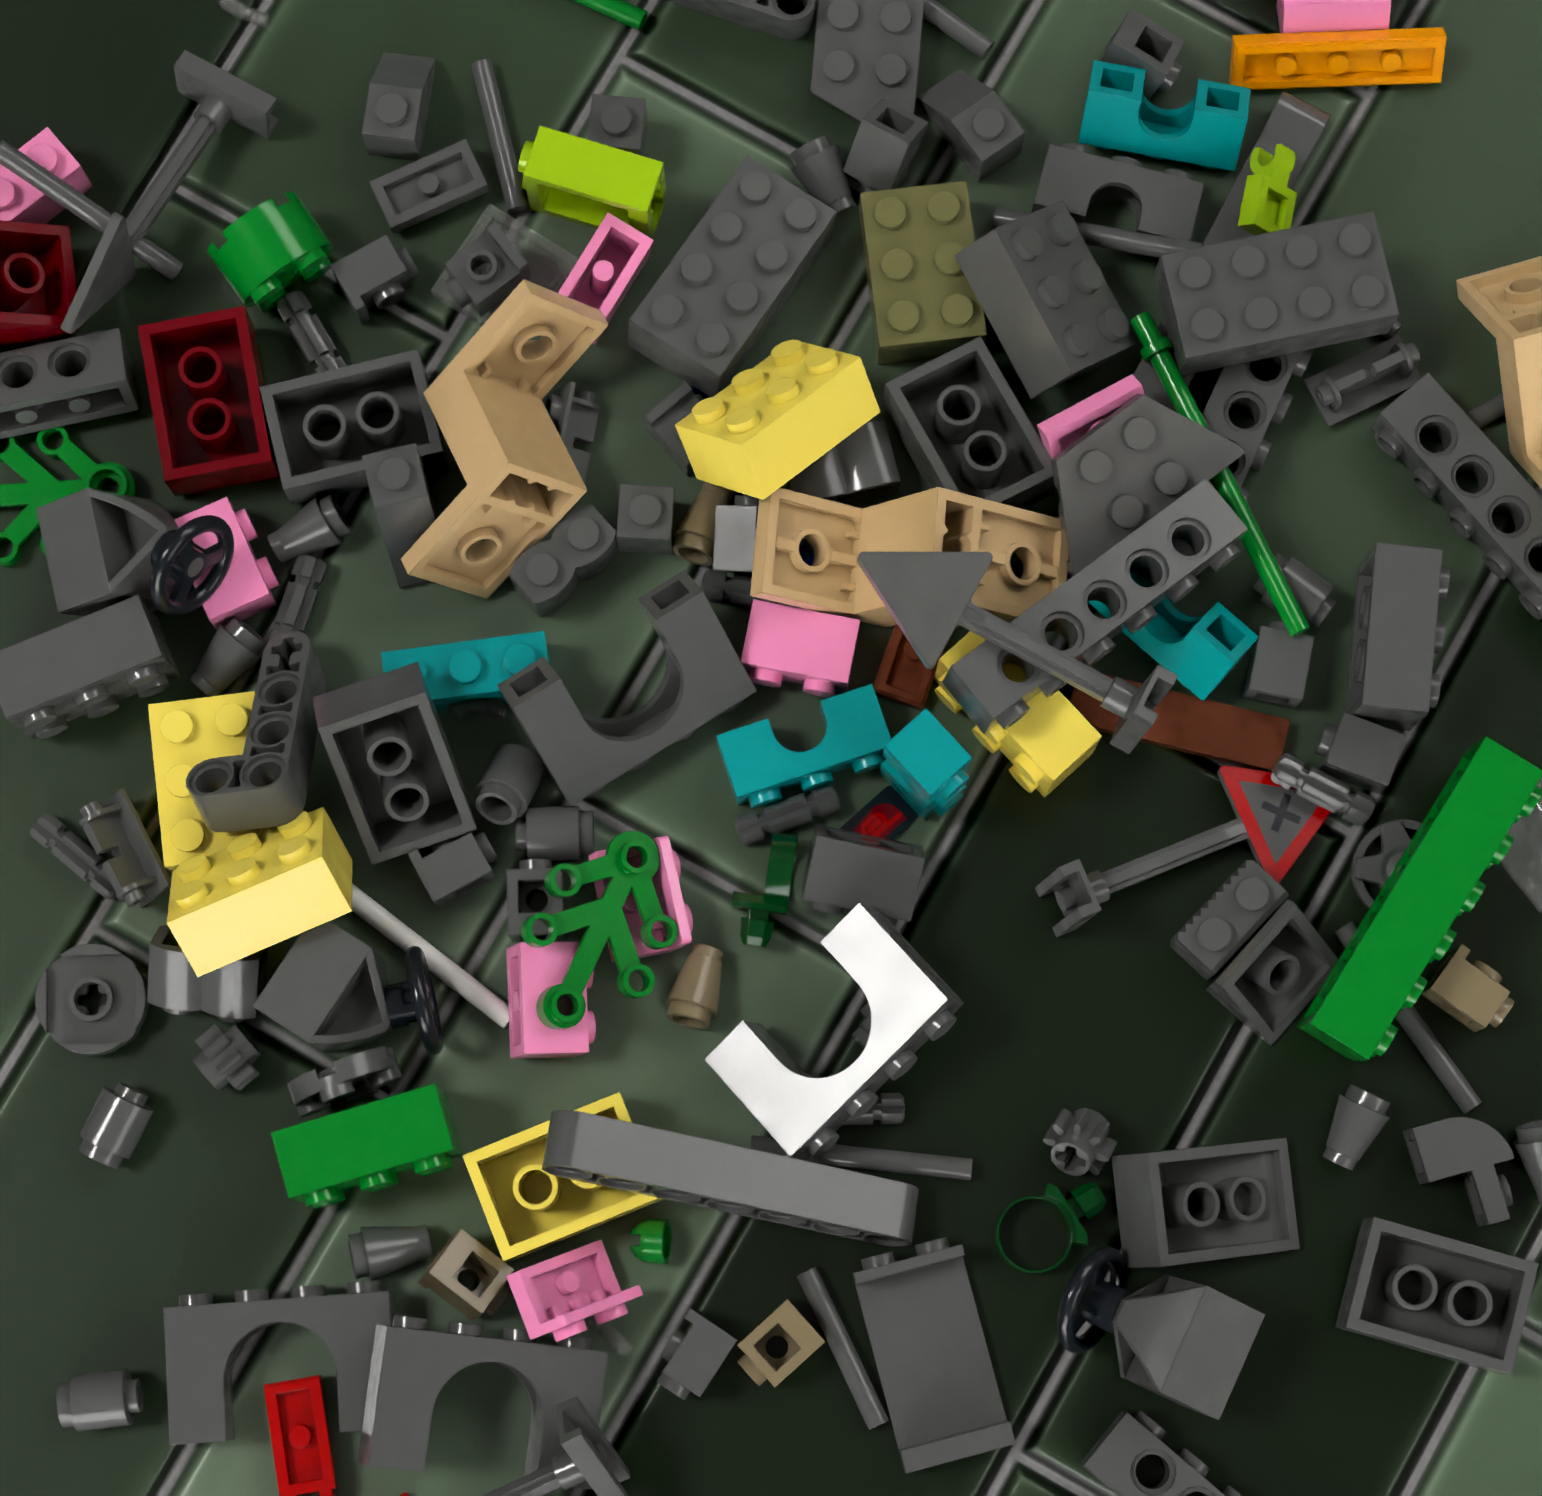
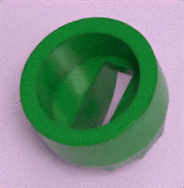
(654, 1242)

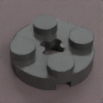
(70, 977)
(349, 1077)

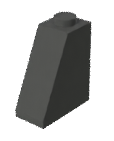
(401, 502)

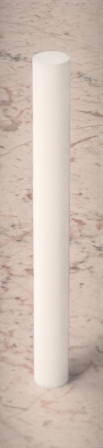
(437, 962)

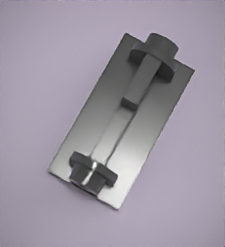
(1364, 380)
(574, 420)
(137, 869)

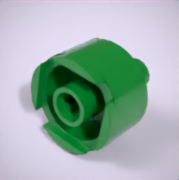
(271, 251)

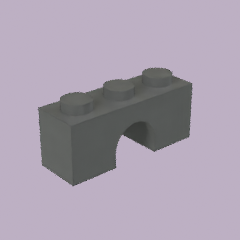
(1161, 201)

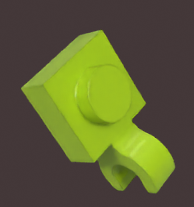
(1266, 198)

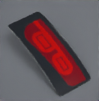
(883, 816)

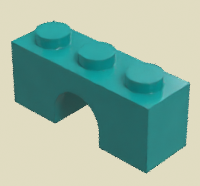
(1199, 133)
(1192, 647)
(470, 667)
(926, 766)
(762, 767)

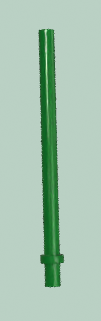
(1157, 351)

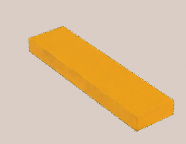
(1337, 58)

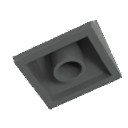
(1275, 973)

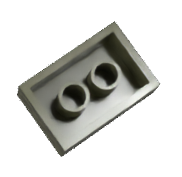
(913, 279)

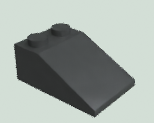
(1205, 1203)

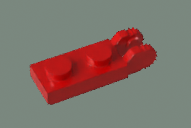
(301, 1437)

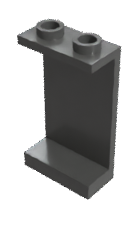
(931, 1356)

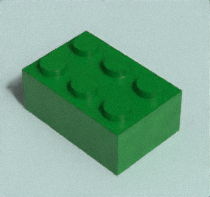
(367, 1146)

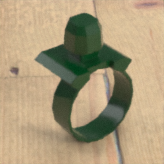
(757, 928)
(1084, 1202)

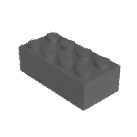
(731, 277)
(1276, 293)

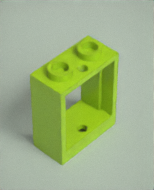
(589, 179)

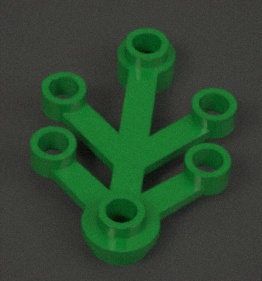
(44, 488)
(603, 921)

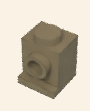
(1469, 991)
(468, 1256)
(801, 1341)

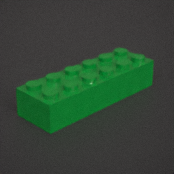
(1421, 899)

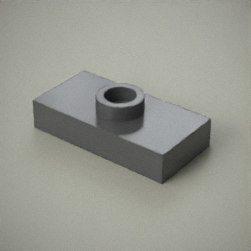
(429, 186)

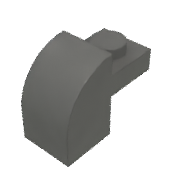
(1467, 1149)

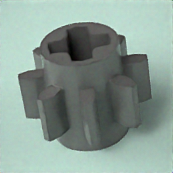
(226, 1057)
(1080, 1141)

